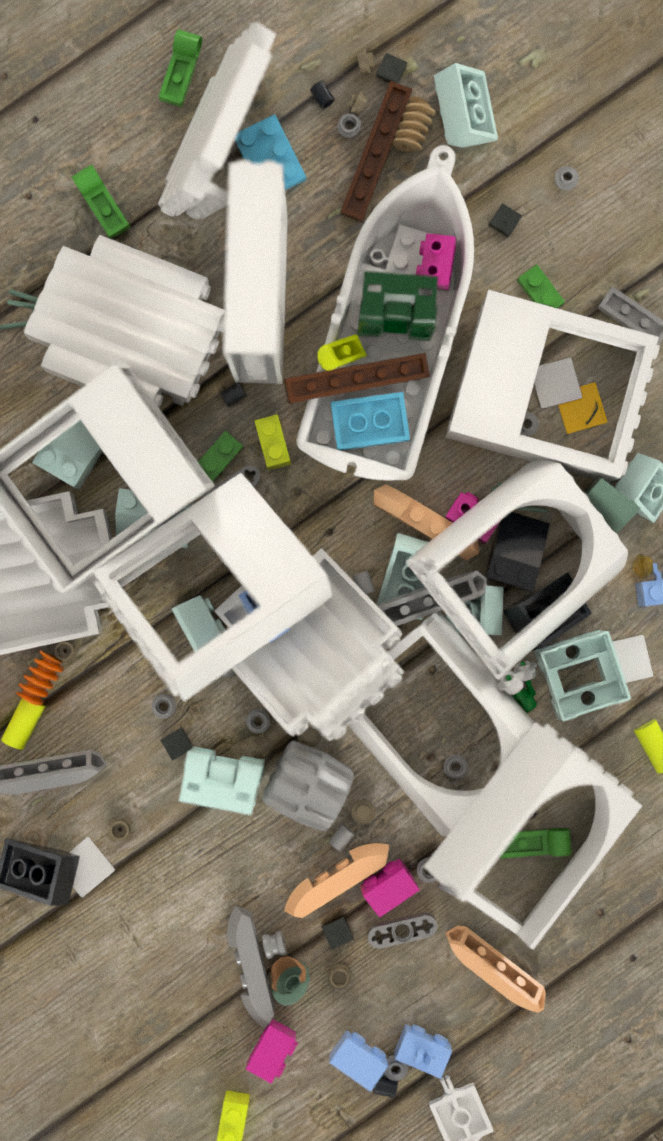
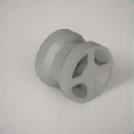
(274, 944)

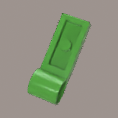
(181, 67)
(100, 201)
(539, 842)

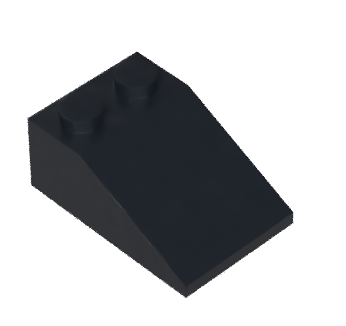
(517, 551)
(532, 605)
(38, 872)

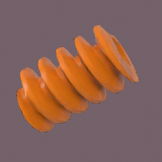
(40, 679)

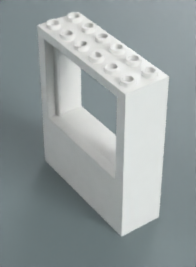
(256, 272)
(502, 376)
(139, 447)
(256, 551)

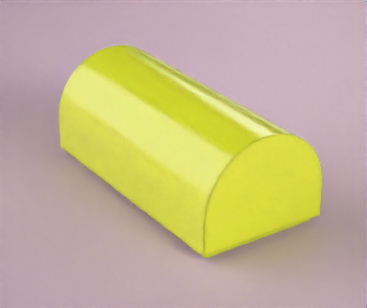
(340, 352)
(22, 724)
(651, 740)

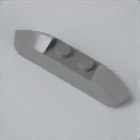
(421, 602)
(50, 772)
(243, 935)

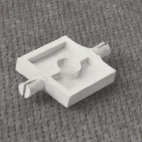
(460, 1113)

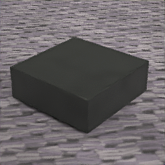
(391, 69)
(505, 220)
(176, 743)
(337, 932)

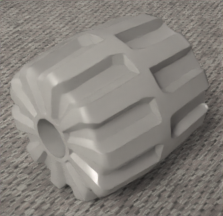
(308, 786)

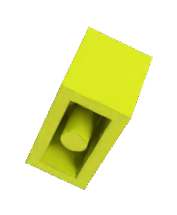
(272, 442)
(233, 1116)

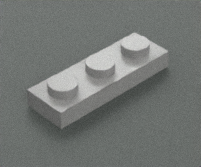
(631, 314)

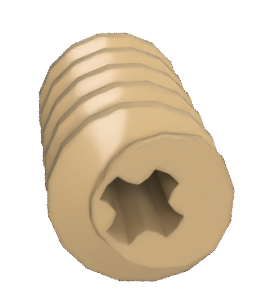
(413, 125)

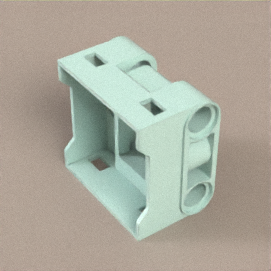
(604, 693)
(221, 782)

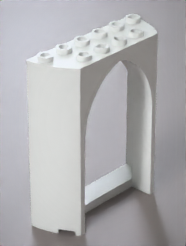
(534, 484)
(528, 778)
(438, 804)

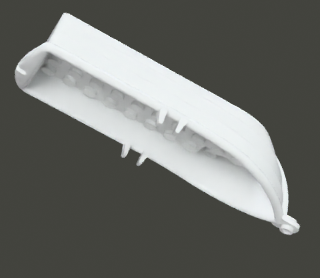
(391, 244)

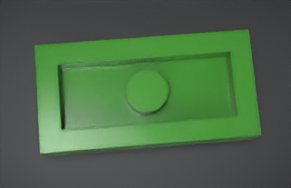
(540, 288)
(220, 455)

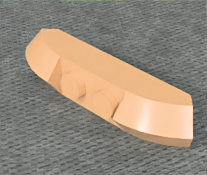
(416, 516)
(311, 896)
(496, 969)

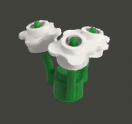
(513, 684)

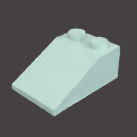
(70, 455)
(399, 576)

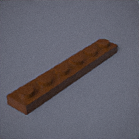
(376, 152)
(356, 378)

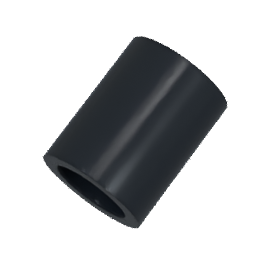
(322, 95)
(233, 394)
(386, 1087)

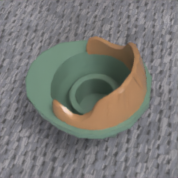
(289, 980)

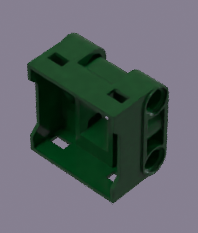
(397, 305)

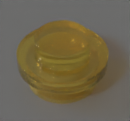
(643, 565)

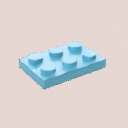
(269, 143)
(370, 421)

